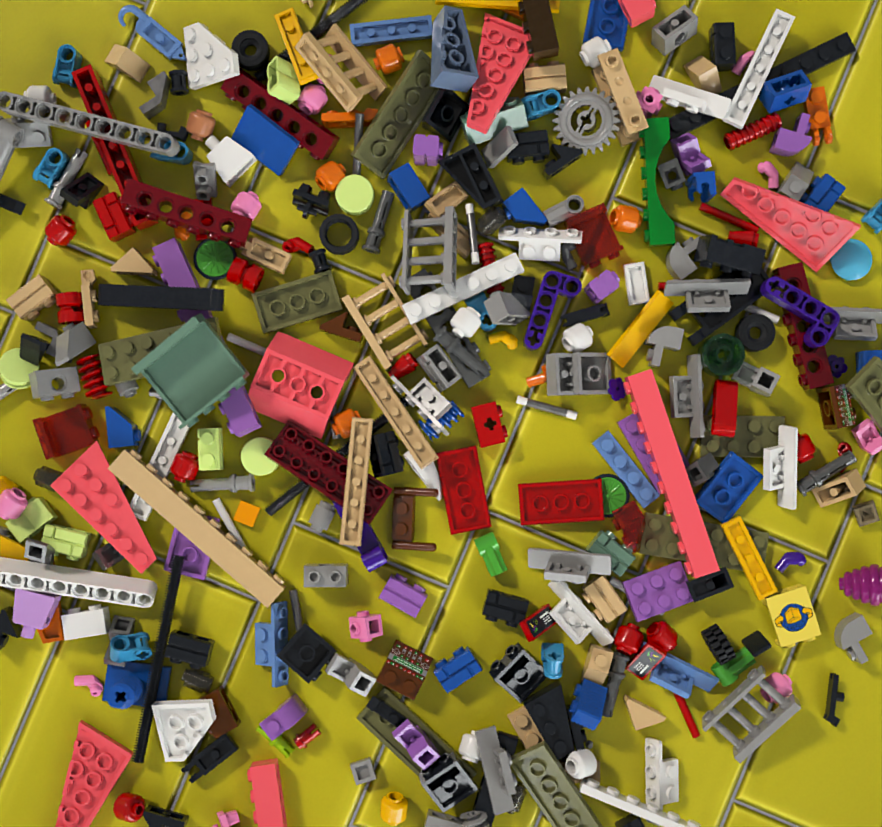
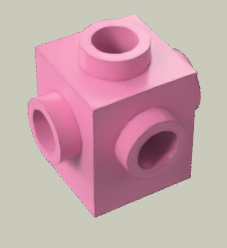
(653, 97)
(365, 626)

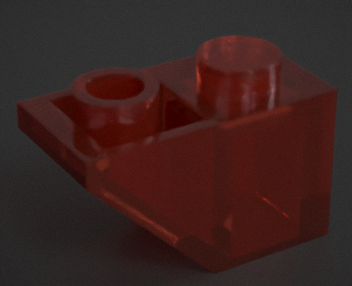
(631, 524)

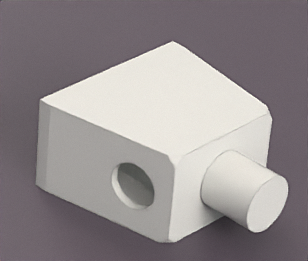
(229, 158)

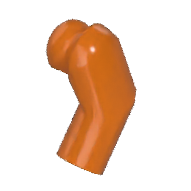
(181, 232)

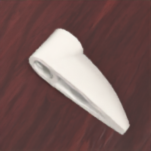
(428, 475)

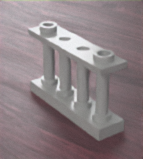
(447, 259)
(756, 734)

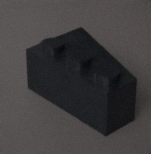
(473, 175)
(729, 256)
(550, 717)

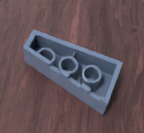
(452, 54)

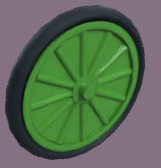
(213, 258)
(614, 493)

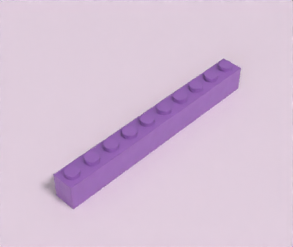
(179, 273)

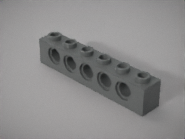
(436, 323)

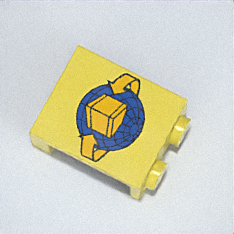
(792, 616)

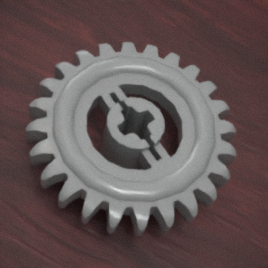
(596, 102)

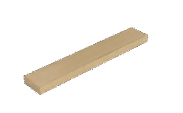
(395, 412)
(356, 481)

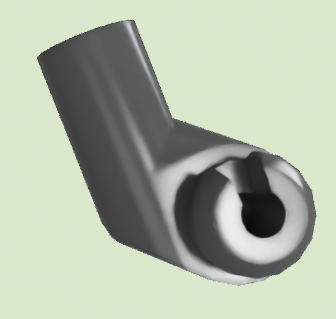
(567, 256)

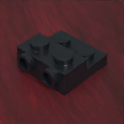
(307, 653)
(518, 672)
(447, 781)

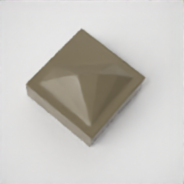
(866, 513)

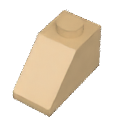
(839, 488)
(597, 664)

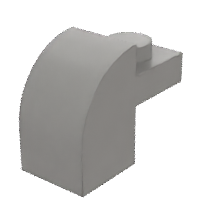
(678, 261)
(663, 337)
(757, 380)
(849, 633)
(352, 673)

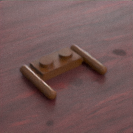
(404, 518)

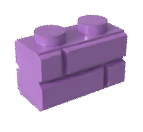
(427, 150)
(602, 286)
(403, 595)

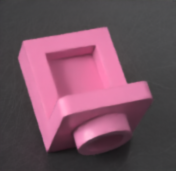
(868, 437)

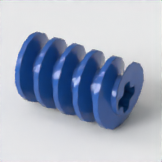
(446, 419)
(125, 692)

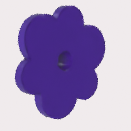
(839, 362)
(616, 389)

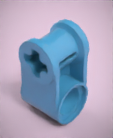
(64, 67)
(539, 104)
(184, 160)
(49, 168)
(874, 217)
(476, 303)
(129, 647)
(552, 656)

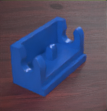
(703, 183)
(408, 187)

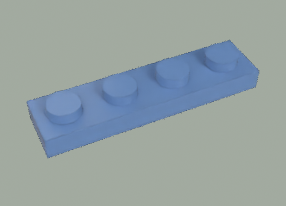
(391, 31)
(625, 469)

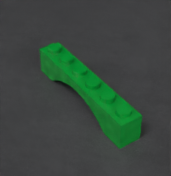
(659, 225)

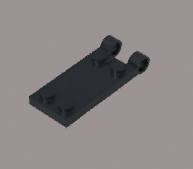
(715, 320)

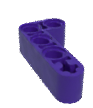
(798, 308)
(546, 311)
(371, 550)

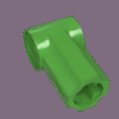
(489, 549)
(729, 671)

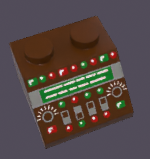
(836, 407)
(404, 669)

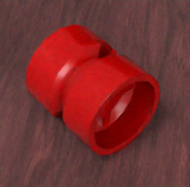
(242, 273)
(70, 308)

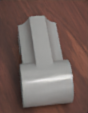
(561, 211)

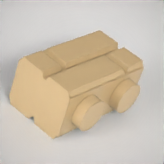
(544, 77)
(33, 298)
(604, 598)

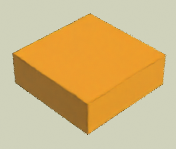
(247, 513)

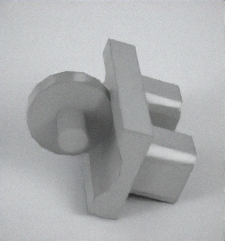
(205, 180)

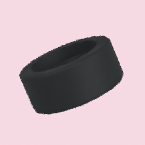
(341, 218)

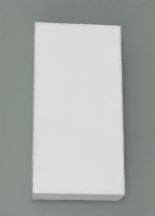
(636, 283)

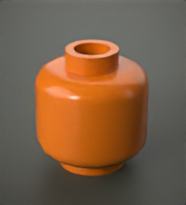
(388, 59)
(329, 175)
(625, 218)
(343, 421)

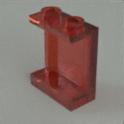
(597, 237)
(66, 431)

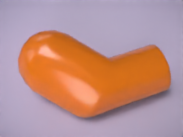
(537, 379)

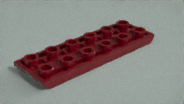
(322, 468)

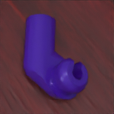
(790, 558)

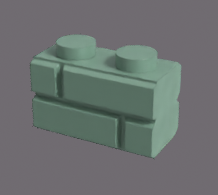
(605, 544)

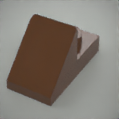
(336, 327)

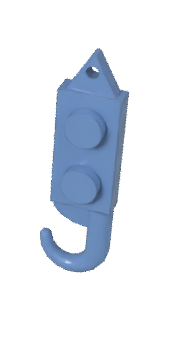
(154, 33)

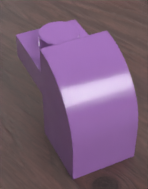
(788, 142)
(689, 155)
(284, 717)
(417, 744)

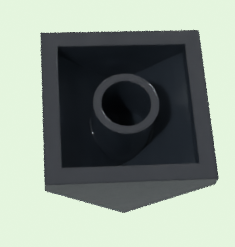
(444, 114)

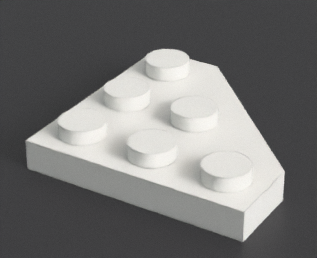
(207, 57)
(182, 725)

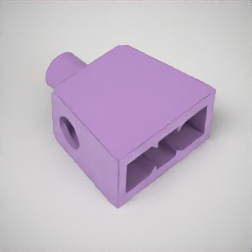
(33, 610)

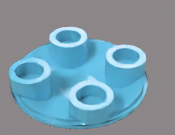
(852, 260)

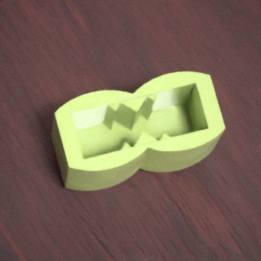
(282, 80)
(32, 519)

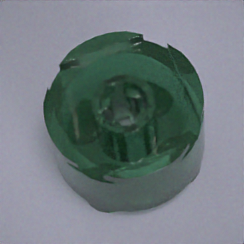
(731, 361)

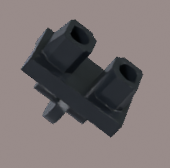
(309, 203)

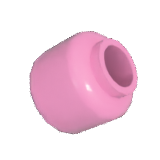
(312, 99)
(246, 204)
(12, 503)
(781, 683)

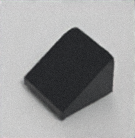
(756, 643)

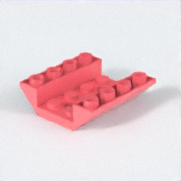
(303, 370)

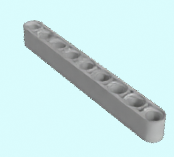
(97, 125)

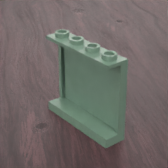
(192, 370)

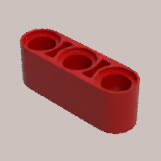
(724, 408)

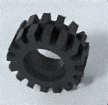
(718, 644)

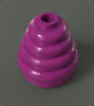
(863, 584)

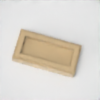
(449, 196)

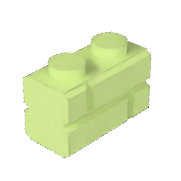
(210, 449)
(67, 541)

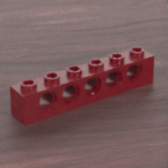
(326, 139)
(136, 191)
(822, 375)

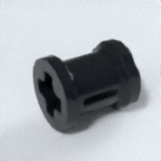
(178, 81)
(319, 260)

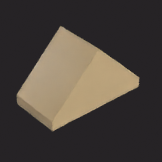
(127, 62)
(703, 74)
(133, 264)
(642, 714)

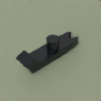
(181, 135)
(11, 204)
(585, 315)
(832, 697)
(386, 711)

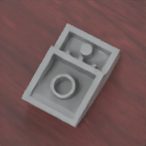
(577, 373)

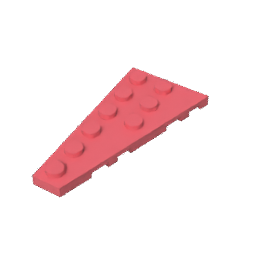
(499, 65)
(800, 228)
(102, 503)
(90, 776)

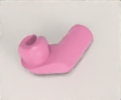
(742, 62)
(772, 173)
(91, 681)

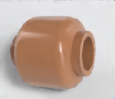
(200, 124)

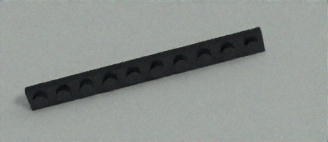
(808, 61)

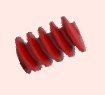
(93, 377)

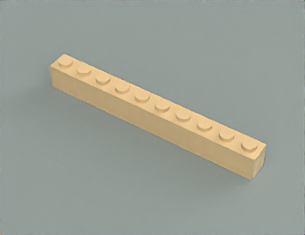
(196, 527)

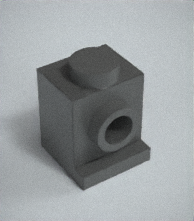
(666, 168)
(701, 469)

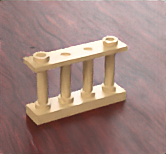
(332, 75)
(615, 81)
(375, 339)

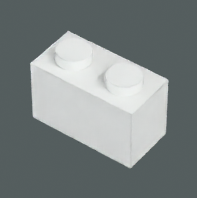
(86, 623)

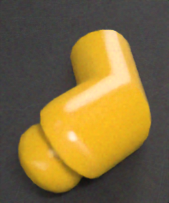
(505, 337)

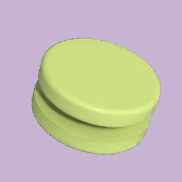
(354, 194)
(16, 371)
(254, 459)

